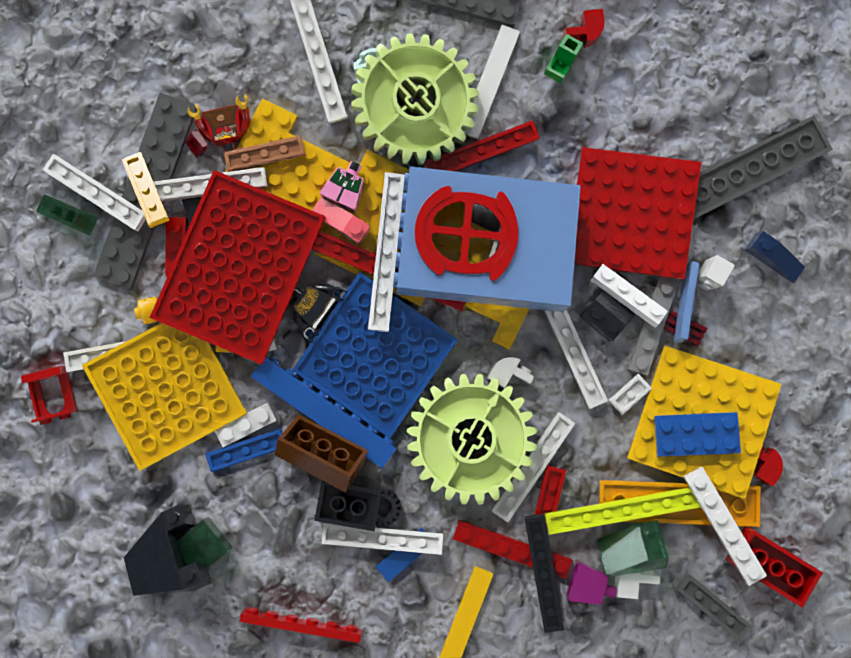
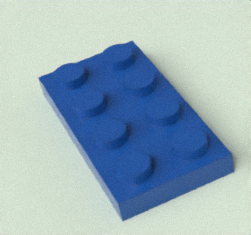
(697, 434)

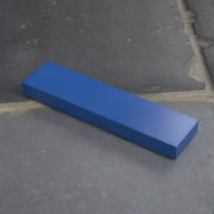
(243, 450)

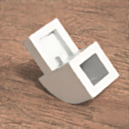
(506, 368)
(628, 584)

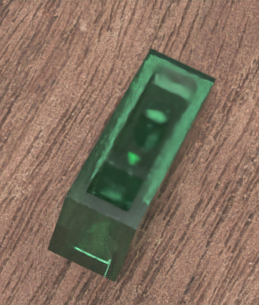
(67, 214)

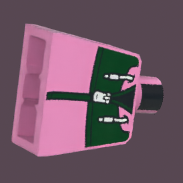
(344, 187)

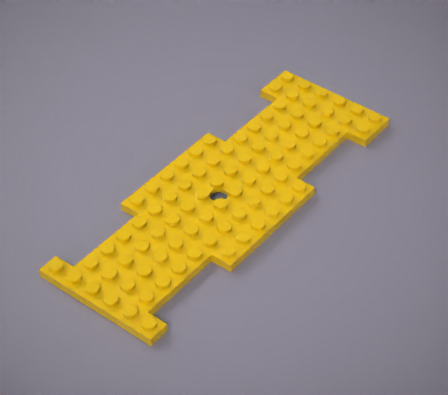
(304, 178)

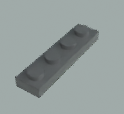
(713, 607)

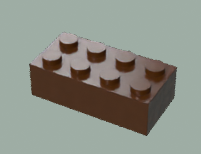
(321, 452)

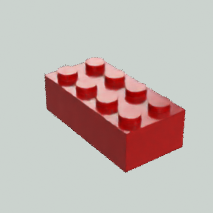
(784, 570)

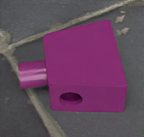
(589, 585)

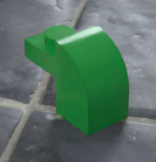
(563, 58)

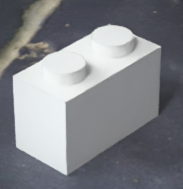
(714, 273)

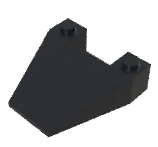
(155, 559)

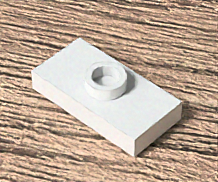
(630, 394)

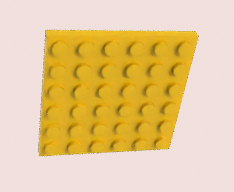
(702, 386)
(163, 392)

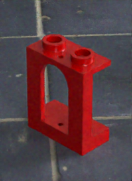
(33, 380)

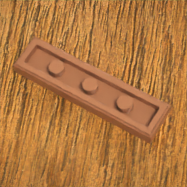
(264, 154)

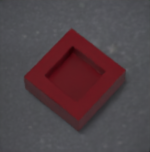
(197, 143)

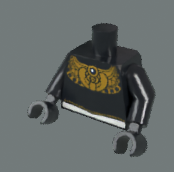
(314, 306)

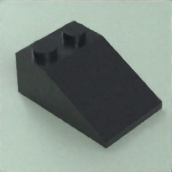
(607, 314)
(353, 508)

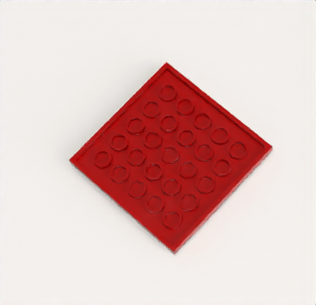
(635, 212)

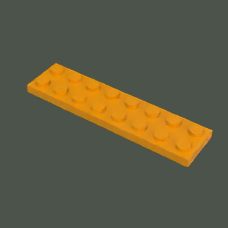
(744, 511)

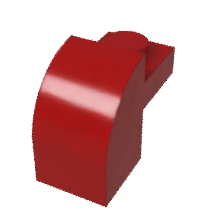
(591, 27)
(769, 466)

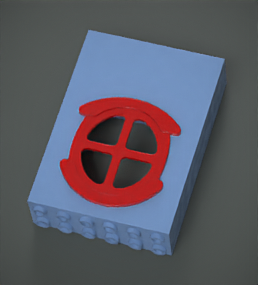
(534, 240)

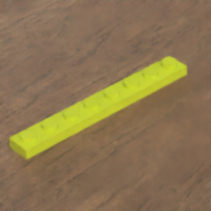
(620, 510)

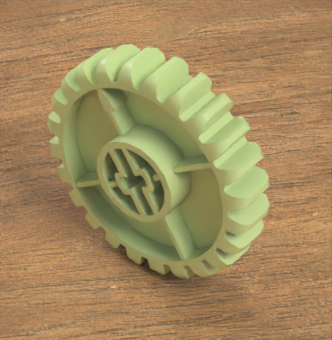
(395, 74)
(463, 473)

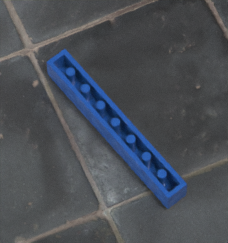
(323, 411)

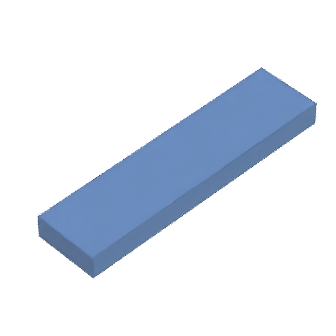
(686, 302)

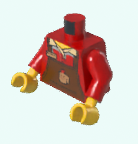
(225, 124)

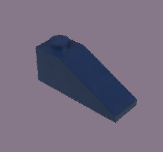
(775, 256)

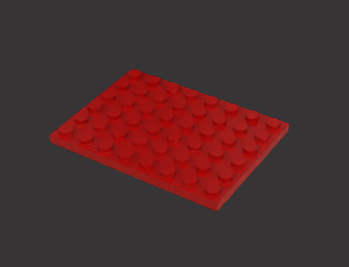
(237, 267)

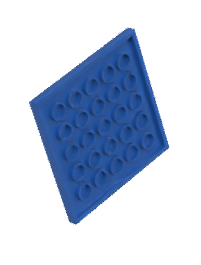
(370, 370)

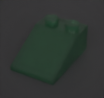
(203, 544)
(633, 549)

